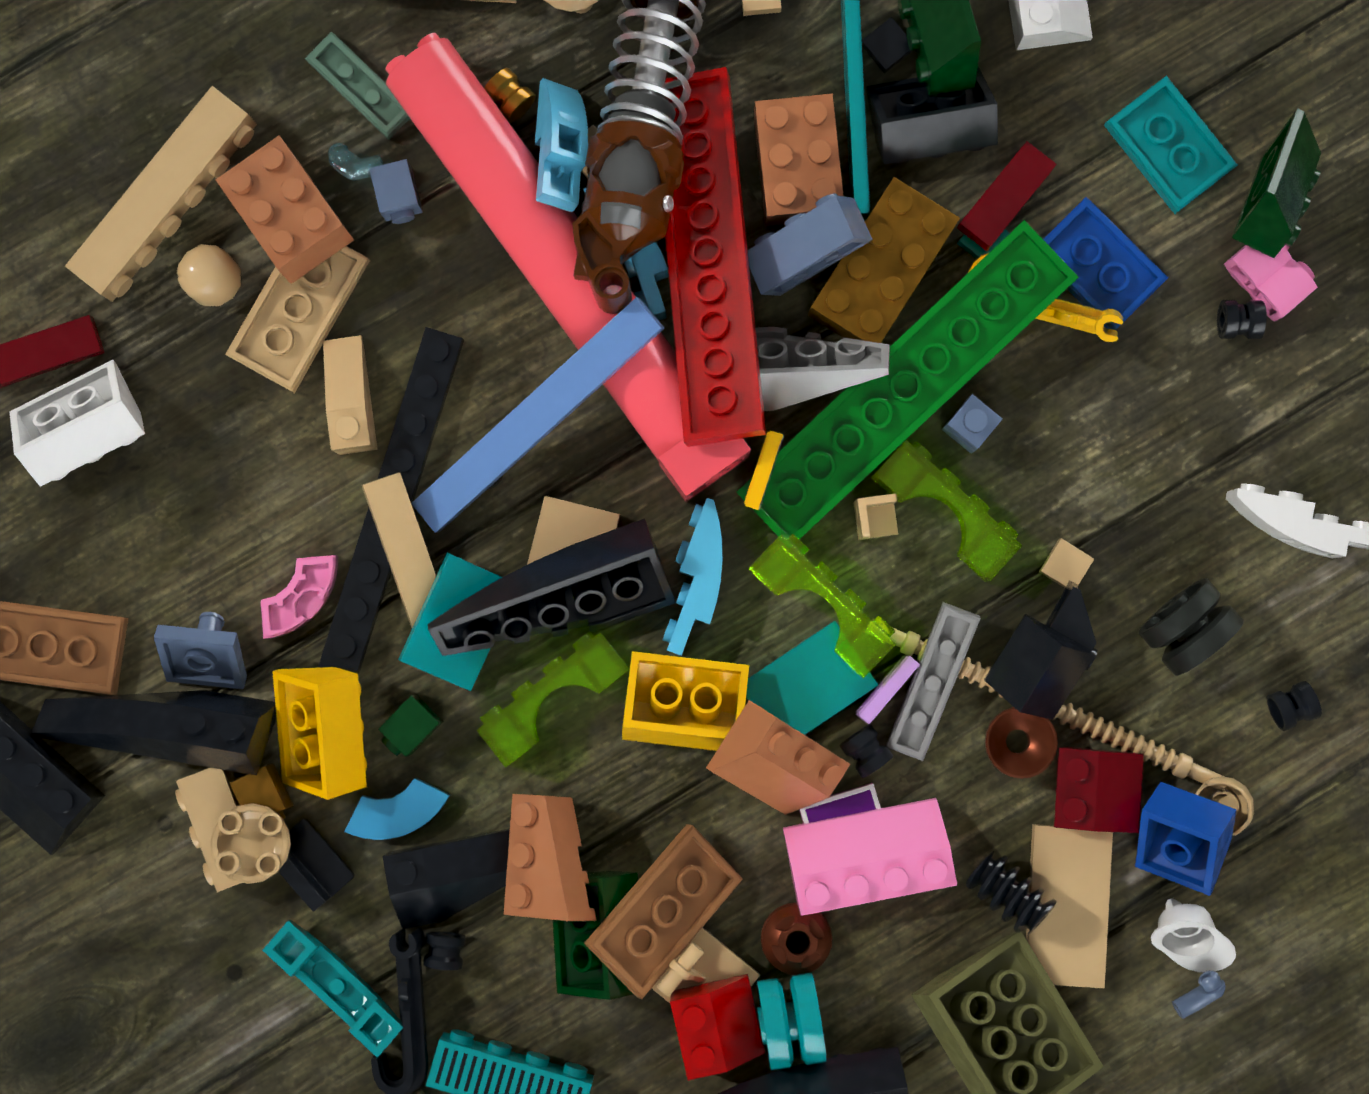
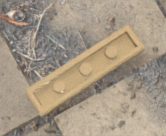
(401, 541)

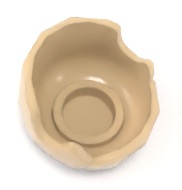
(209, 275)
(1234, 796)

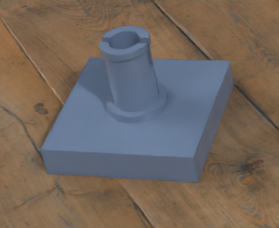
(201, 654)

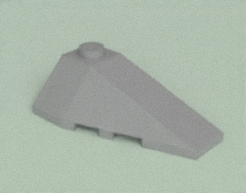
(808, 367)

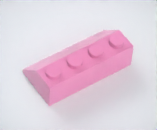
(869, 856)

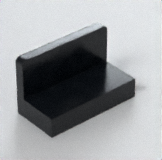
(313, 866)

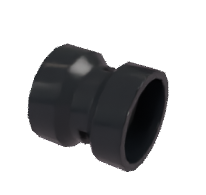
(1241, 319)
(1294, 705)
(866, 750)

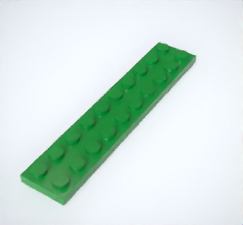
(924, 373)

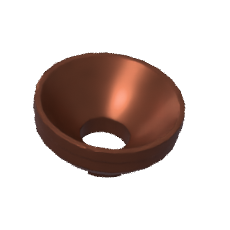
(1040, 747)
(785, 921)

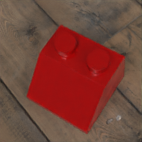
(716, 1026)

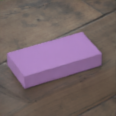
(887, 689)

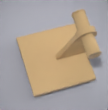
(700, 963)

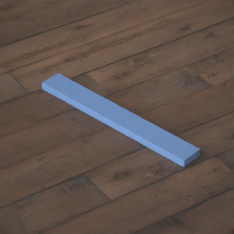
(538, 414)

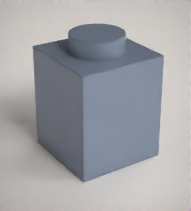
(396, 191)
(972, 424)

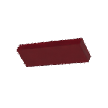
(1006, 196)
(49, 350)

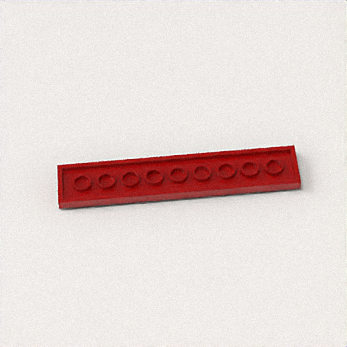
(712, 274)

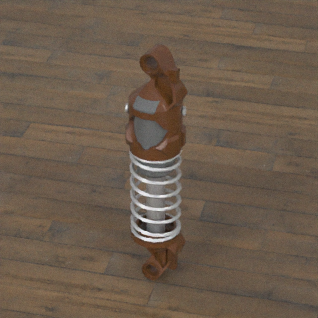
(636, 150)

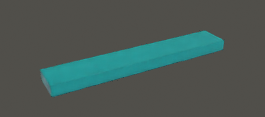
(855, 105)

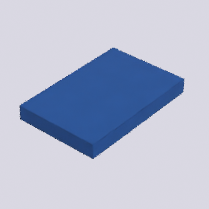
(1108, 264)

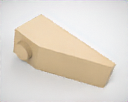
(348, 396)

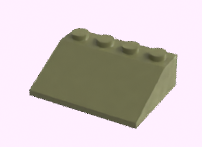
(1007, 1023)

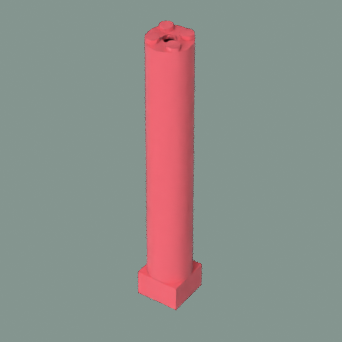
(502, 185)

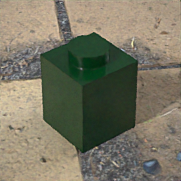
(409, 726)

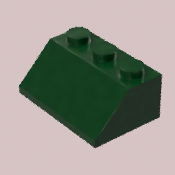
(944, 41)
(1280, 189)
(576, 966)

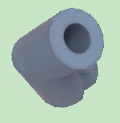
(1210, 989)

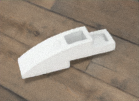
(1293, 523)

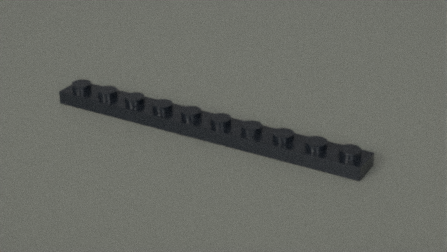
(405, 454)

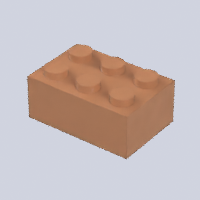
(796, 154)
(284, 209)

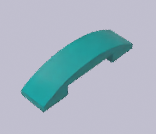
(336, 985)

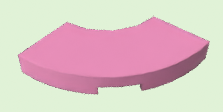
(301, 598)

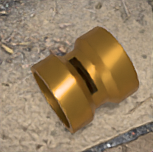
(508, 94)

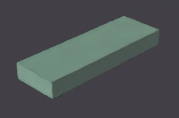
(358, 84)

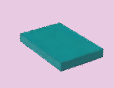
(1170, 144)
(453, 584)
(808, 682)

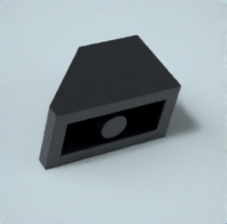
(1072, 619)

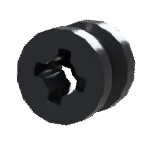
(444, 950)

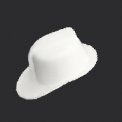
(1191, 938)

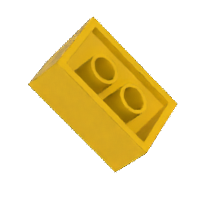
(682, 700)
(320, 730)

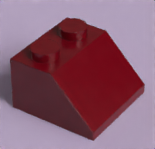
(1098, 790)

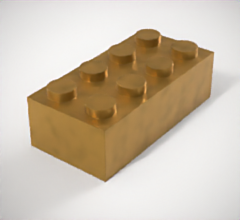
(881, 276)

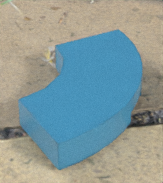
(397, 815)

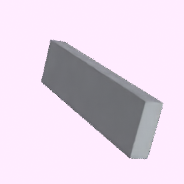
(933, 681)

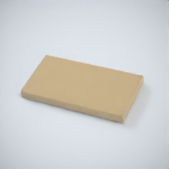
(295, 318)
(1077, 874)

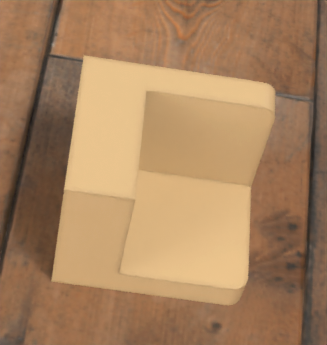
(876, 516)

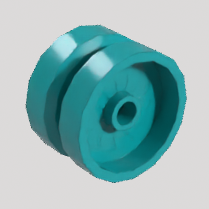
(791, 1021)

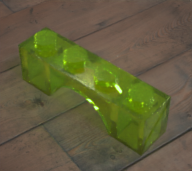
(984, 542)
(861, 639)
(514, 729)

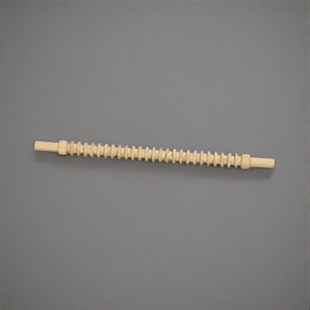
(1180, 765)

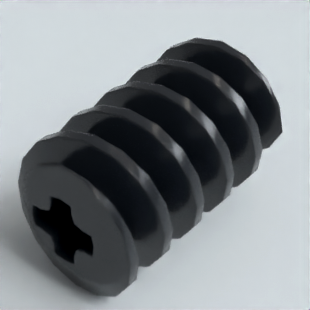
(1010, 893)

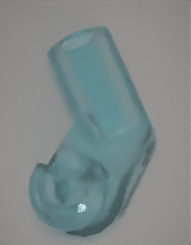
(349, 164)

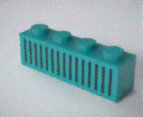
(492, 1068)

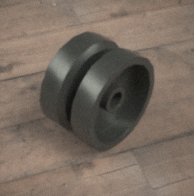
(1191, 627)

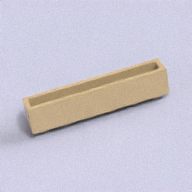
(162, 195)

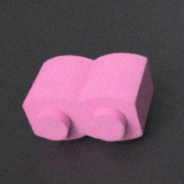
(1275, 281)

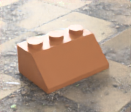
(776, 762)

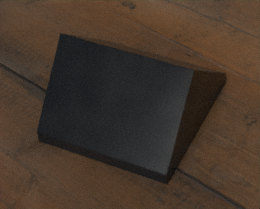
(1038, 668)

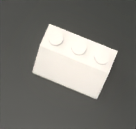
(1049, 22)
(75, 424)

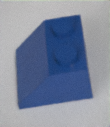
(1184, 837)

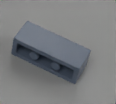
(807, 244)

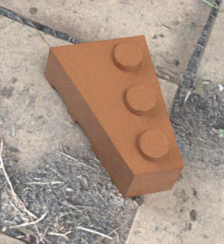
(545, 861)

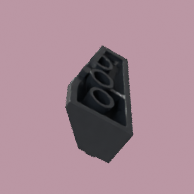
(445, 876)

